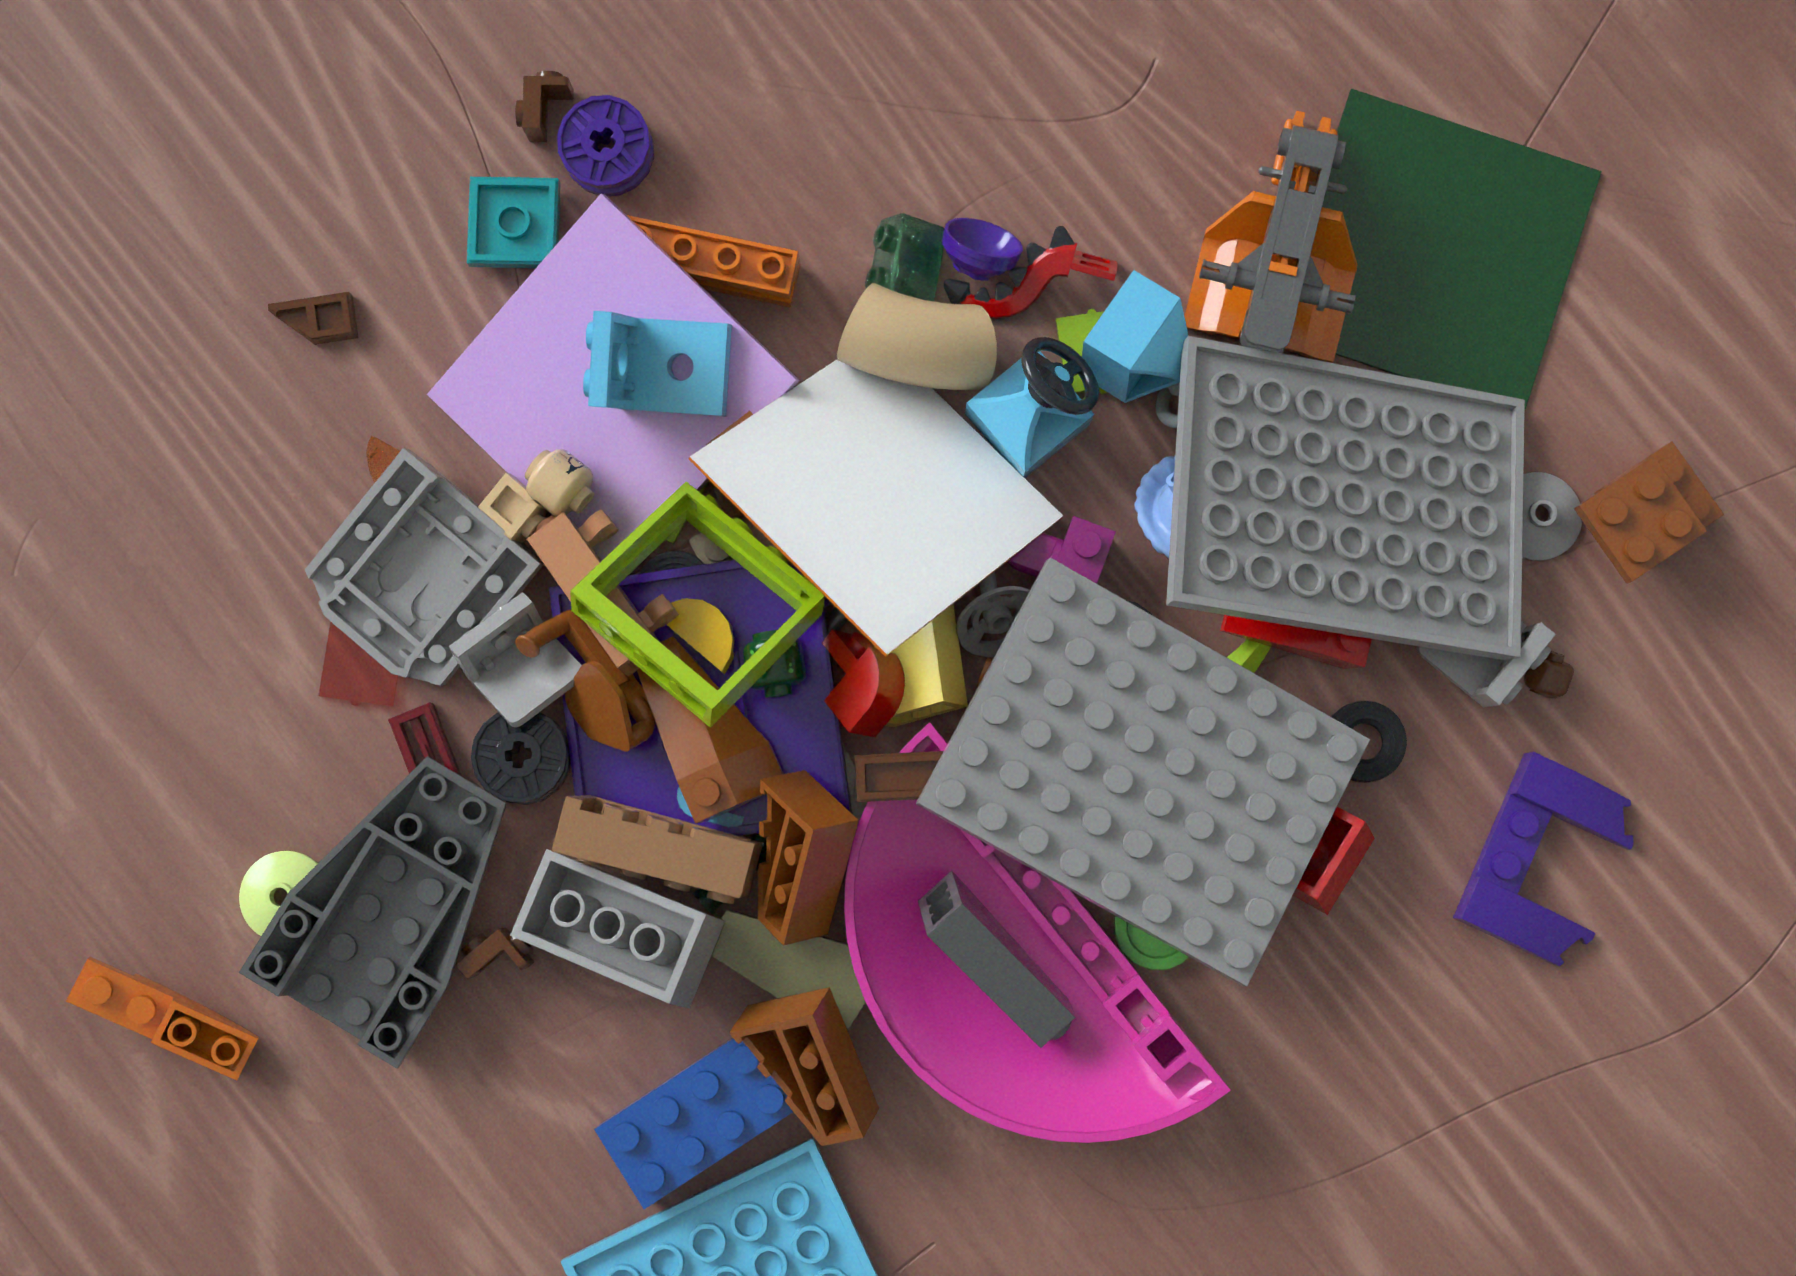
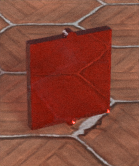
(354, 674)

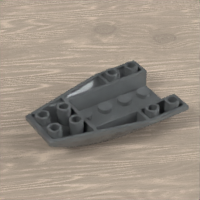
(385, 912)

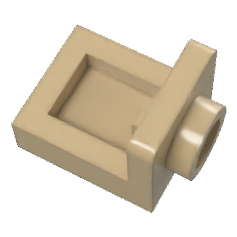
(513, 508)

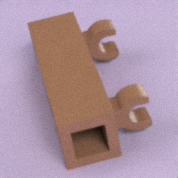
(570, 557)

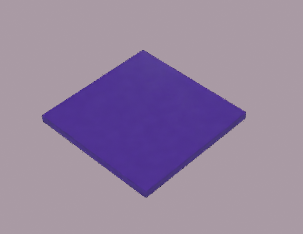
(796, 725)

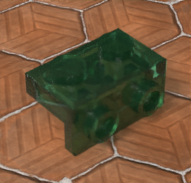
(907, 256)

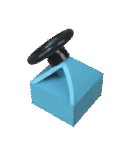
(1033, 406)

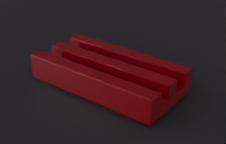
(438, 733)

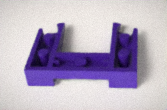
(1491, 895)

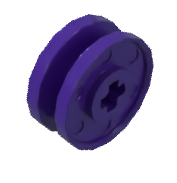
(602, 121)

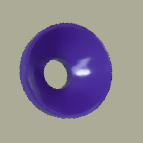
(980, 248)

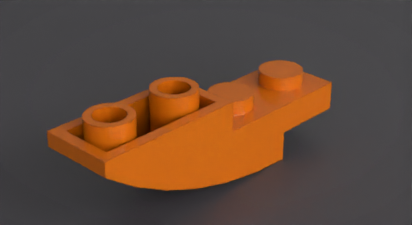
(164, 1017)

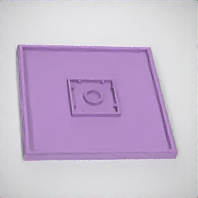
(525, 372)

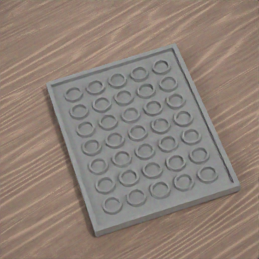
(1347, 501)
(1144, 772)

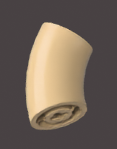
(919, 341)

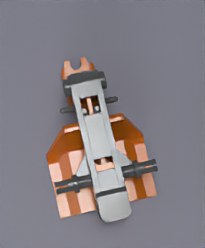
(1281, 263)

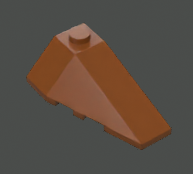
(713, 765)

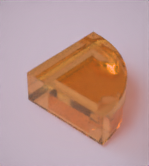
(379, 456)

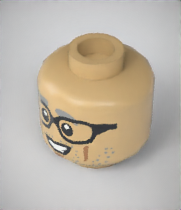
(559, 482)

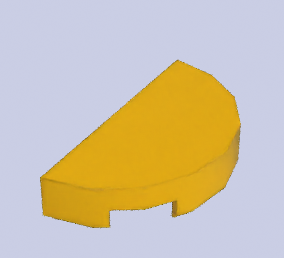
(705, 630)

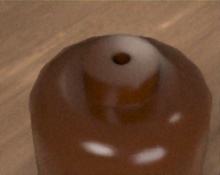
(1550, 677)

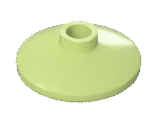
(261, 881)

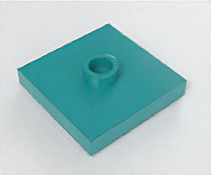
(512, 221)

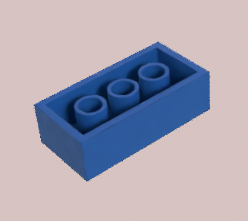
(692, 1121)

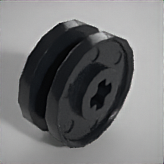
(539, 776)

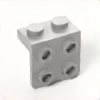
(504, 676)
(1490, 679)

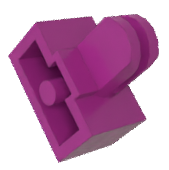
(1082, 550)

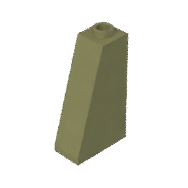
(789, 969)

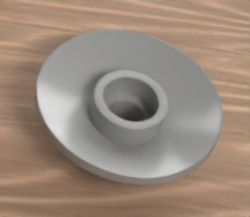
(1560, 531)

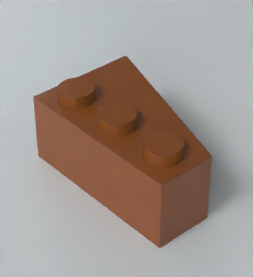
(805, 856)
(813, 1061)

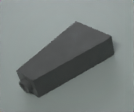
(994, 960)

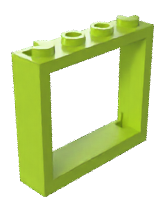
(651, 656)

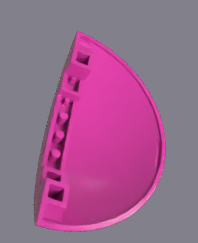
(1115, 1069)

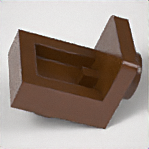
(533, 110)
(484, 951)

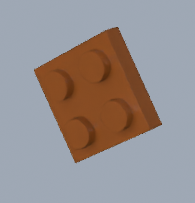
(1649, 512)

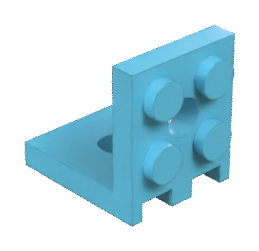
(635, 362)

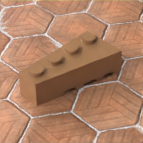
(657, 846)

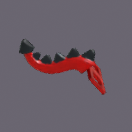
(1032, 280)

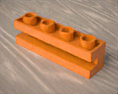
(729, 263)

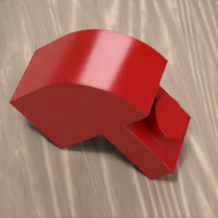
(871, 687)

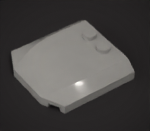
(417, 570)

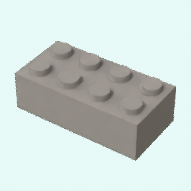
(617, 929)

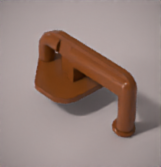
(600, 690)

